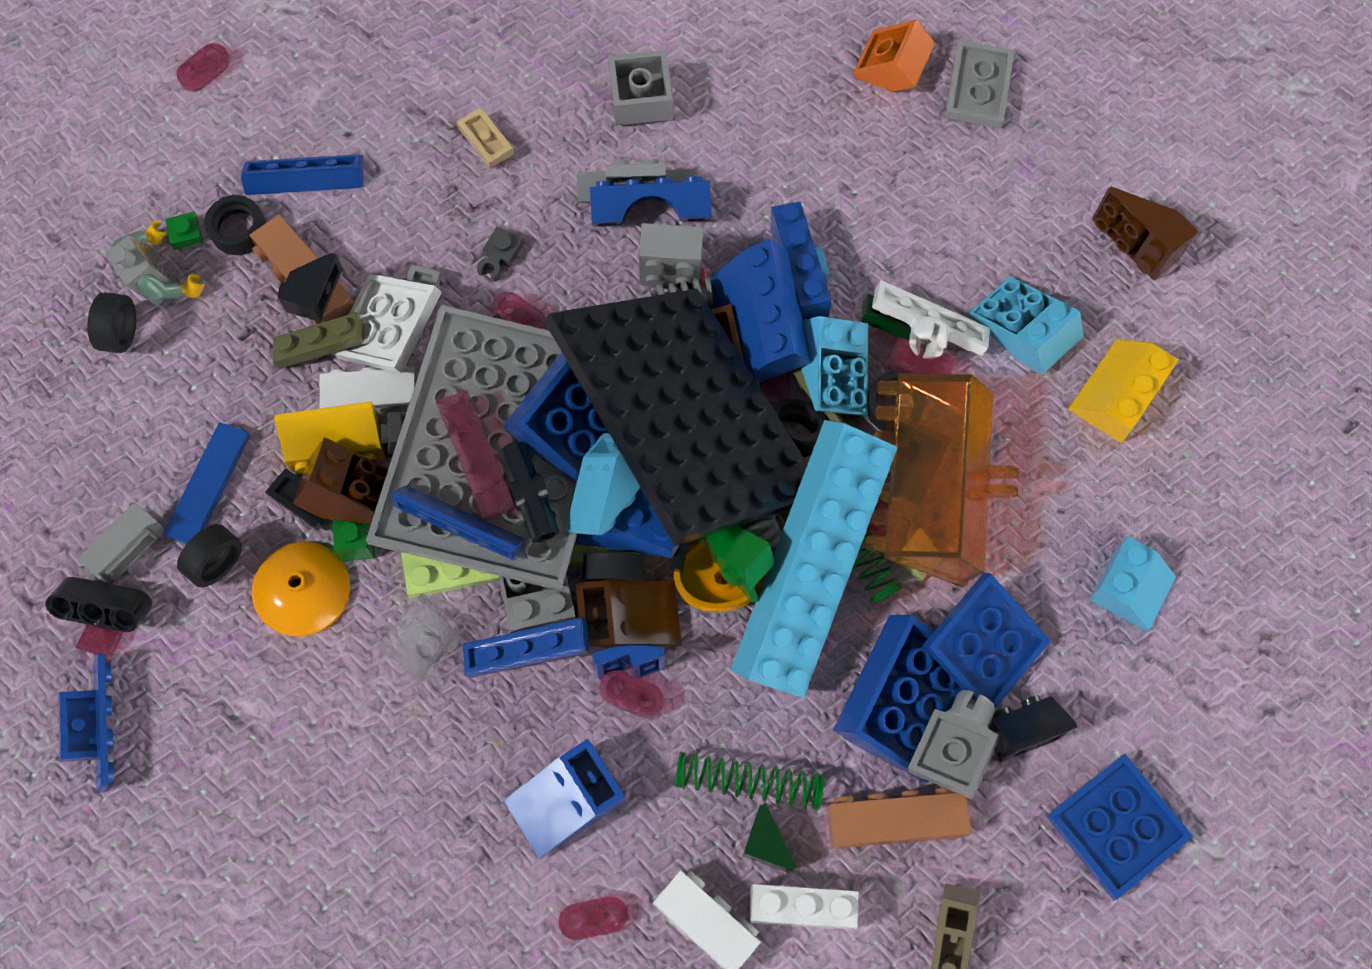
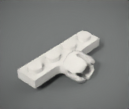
(930, 323)

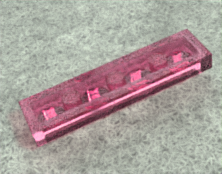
(475, 455)

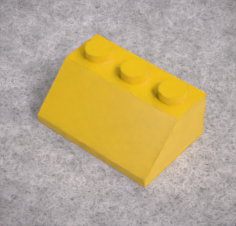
(1123, 386)
(349, 425)

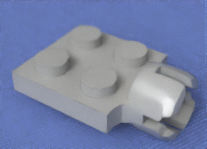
(957, 745)

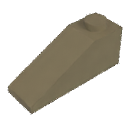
(955, 928)

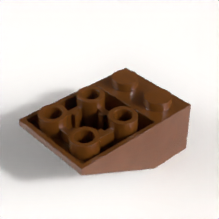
(1144, 230)
(340, 484)
(629, 613)

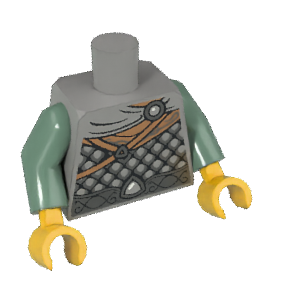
(144, 270)

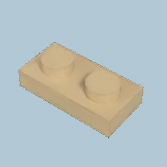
(485, 137)

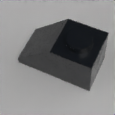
(310, 287)

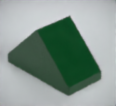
(767, 844)

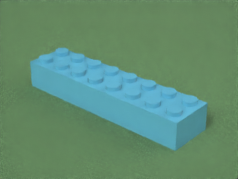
(814, 558)

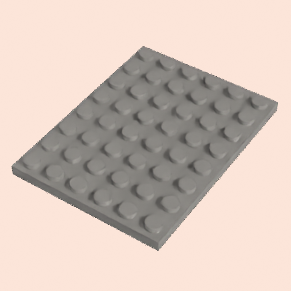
(498, 368)

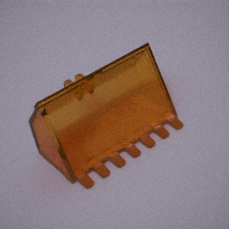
(939, 475)

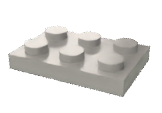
(979, 84)

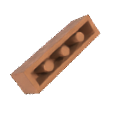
(285, 252)
(897, 819)

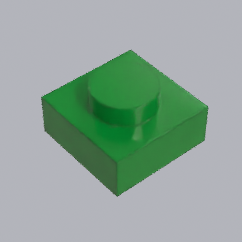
(184, 230)

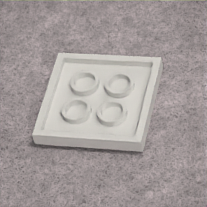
(392, 320)

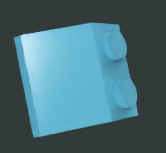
(1134, 583)

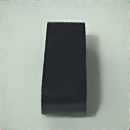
(98, 604)

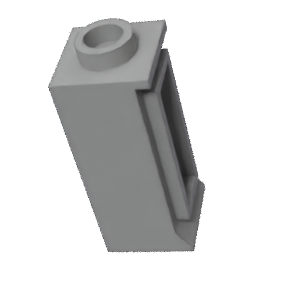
(120, 545)

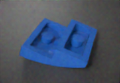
(639, 658)

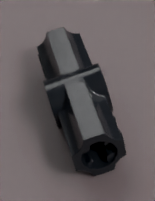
(528, 492)

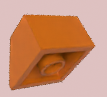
(895, 56)

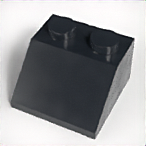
(1030, 726)

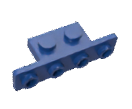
(84, 725)

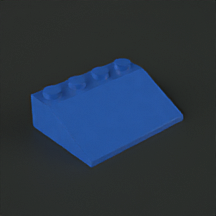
(764, 308)
(557, 420)
(896, 694)

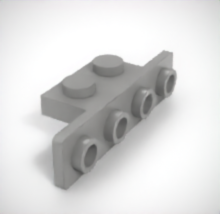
(622, 170)

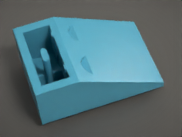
(1029, 323)
(839, 365)
(602, 489)

